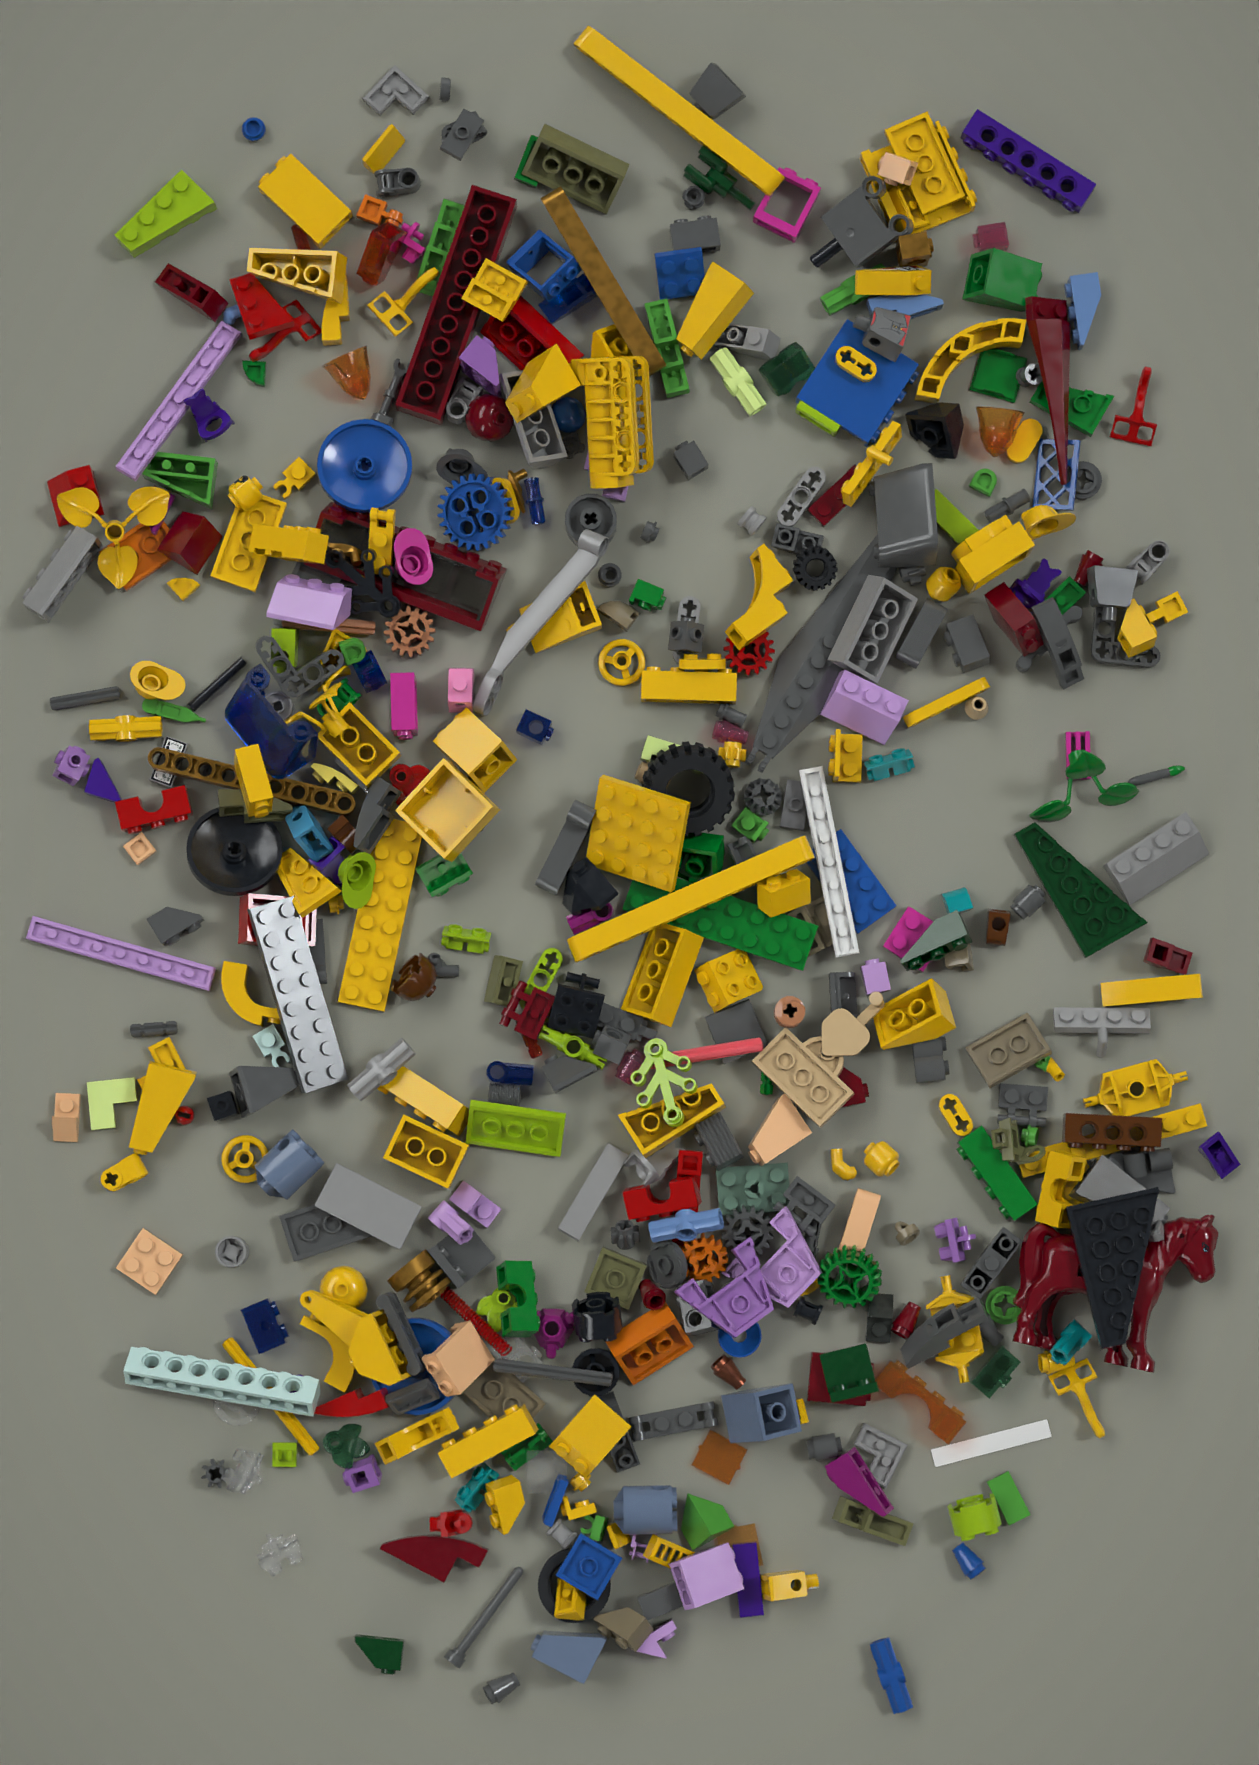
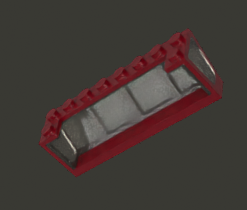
(460, 585)

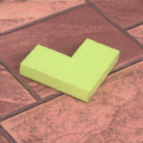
(103, 1096)

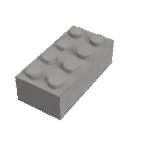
(872, 628)

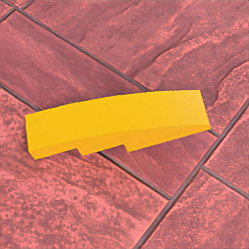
(1151, 990)

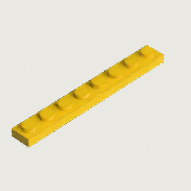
(1173, 1123)

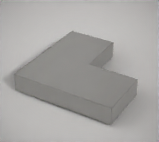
(393, 87)
(886, 1449)

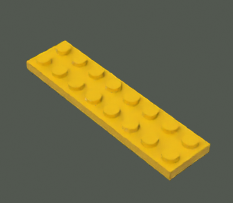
(381, 920)

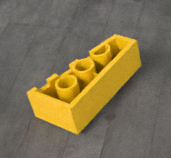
(304, 270)
(653, 1133)

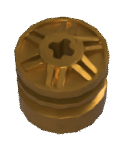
(419, 1281)

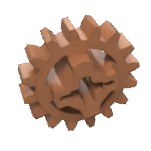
(423, 637)

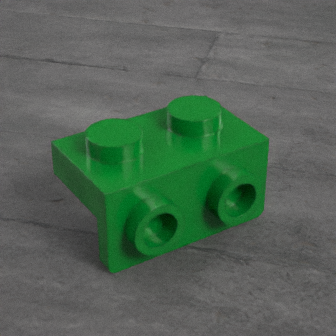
(441, 874)

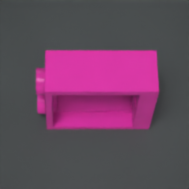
(781, 227)
(404, 705)

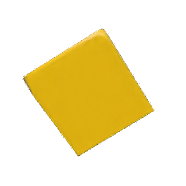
(617, 1537)

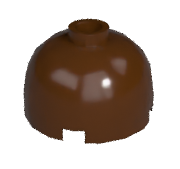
(416, 979)

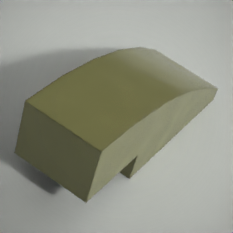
(232, 803)
(865, 1519)

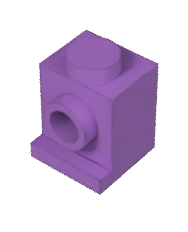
(363, 1481)

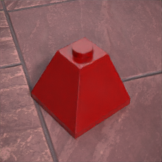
(69, 480)

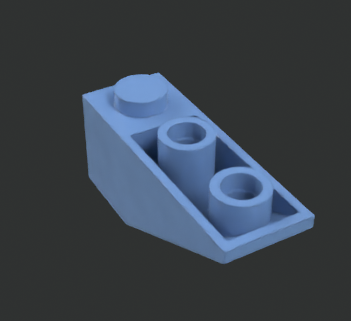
(1084, 298)

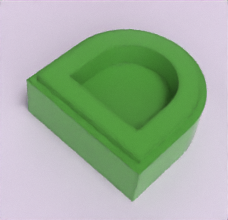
(984, 481)
(352, 650)

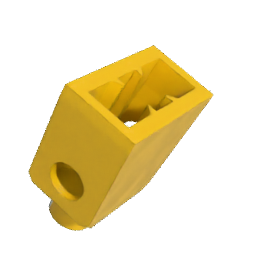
(778, 1584)

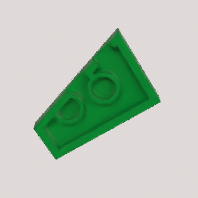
(1084, 407)

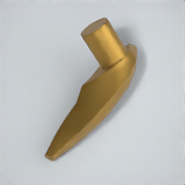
(514, 478)
(349, 551)

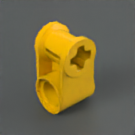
(128, 1171)

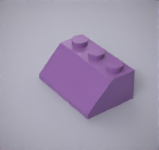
(481, 364)

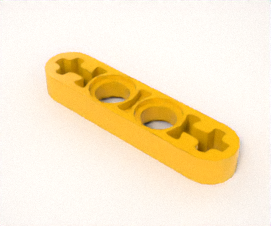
(946, 702)

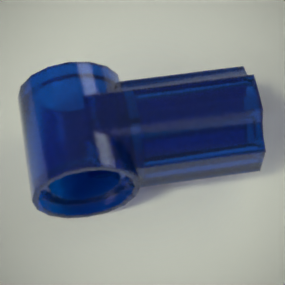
(513, 1073)

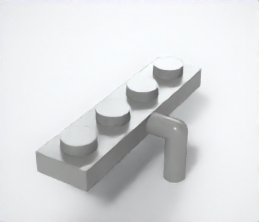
(1101, 1022)

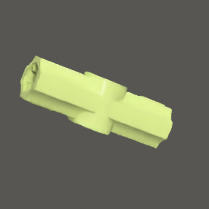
(738, 381)

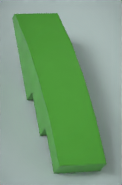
(440, 242)
(664, 338)

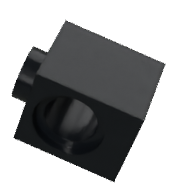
(223, 1106)

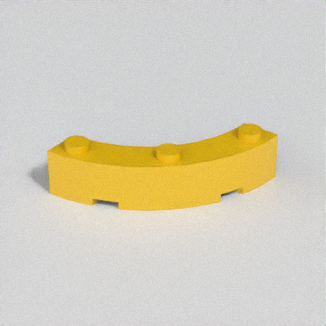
(963, 345)

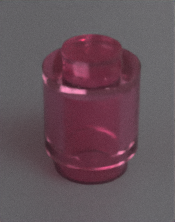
(630, 1062)

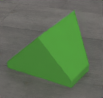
(703, 1521)

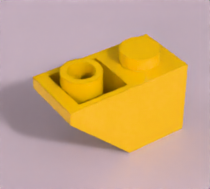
(1136, 632)
(506, 1502)

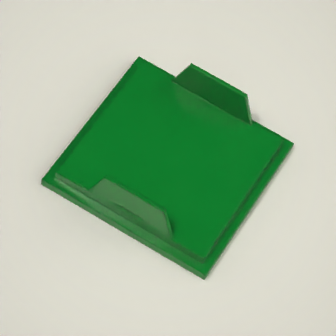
(997, 374)

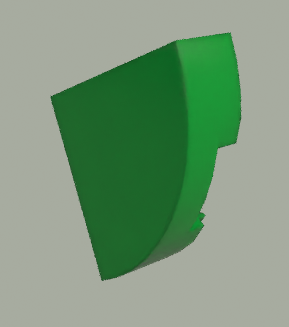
(255, 371)

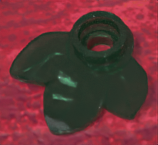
(349, 1445)

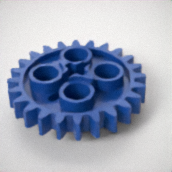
(456, 519)

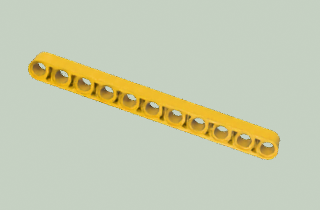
(678, 110)
(690, 898)

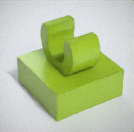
(284, 1454)

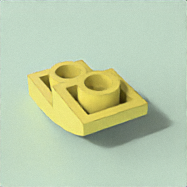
(328, 774)

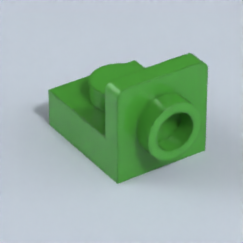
(751, 825)

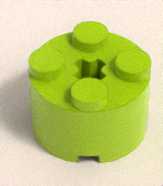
(974, 1516)

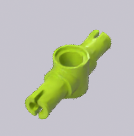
(561, 1040)

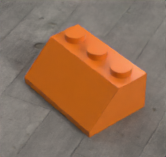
(649, 1343)

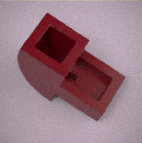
(1167, 956)

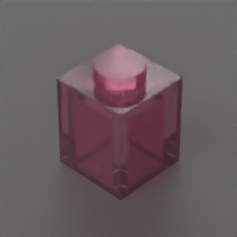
(991, 236)

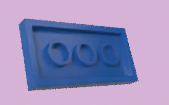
(865, 893)

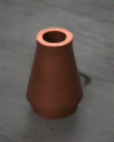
(728, 1371)

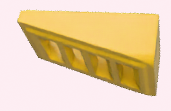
(654, 1545)

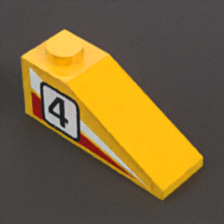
(893, 281)

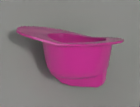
(413, 556)

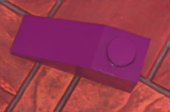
(856, 1479)

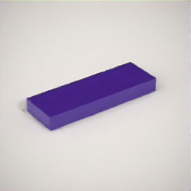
(749, 1598)

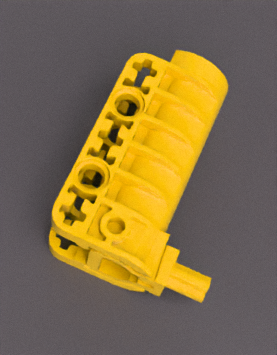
(614, 419)

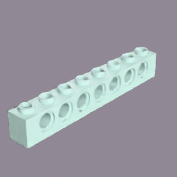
(230, 1390)

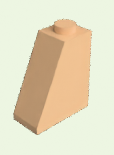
(778, 1132)

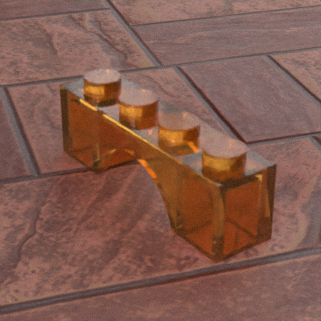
(943, 1420)

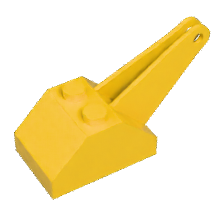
(369, 1338)

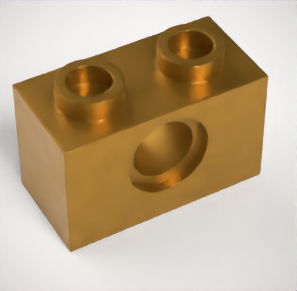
(914, 249)

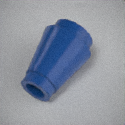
(968, 1561)

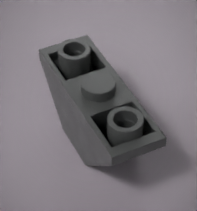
(991, 1262)

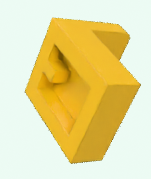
(582, 1508)

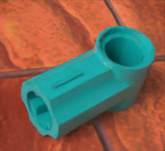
(1071, 1340)

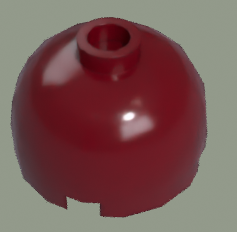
(489, 418)

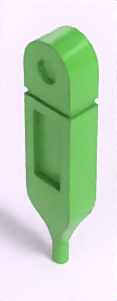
(170, 711)

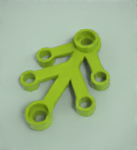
(663, 1078)

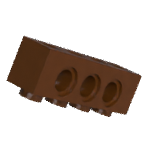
(1149, 1126)

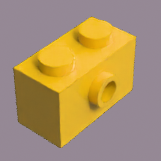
(783, 893)

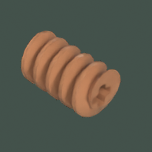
(794, 1004)

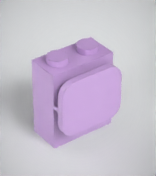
(706, 1576)

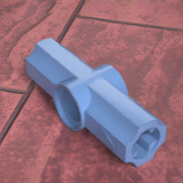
(686, 1225)

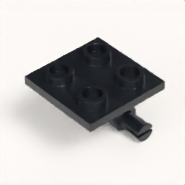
(576, 1008)

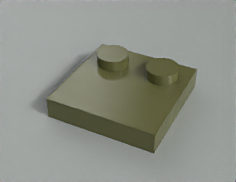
(616, 1275)

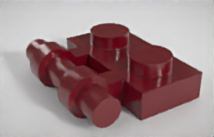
(534, 1012)

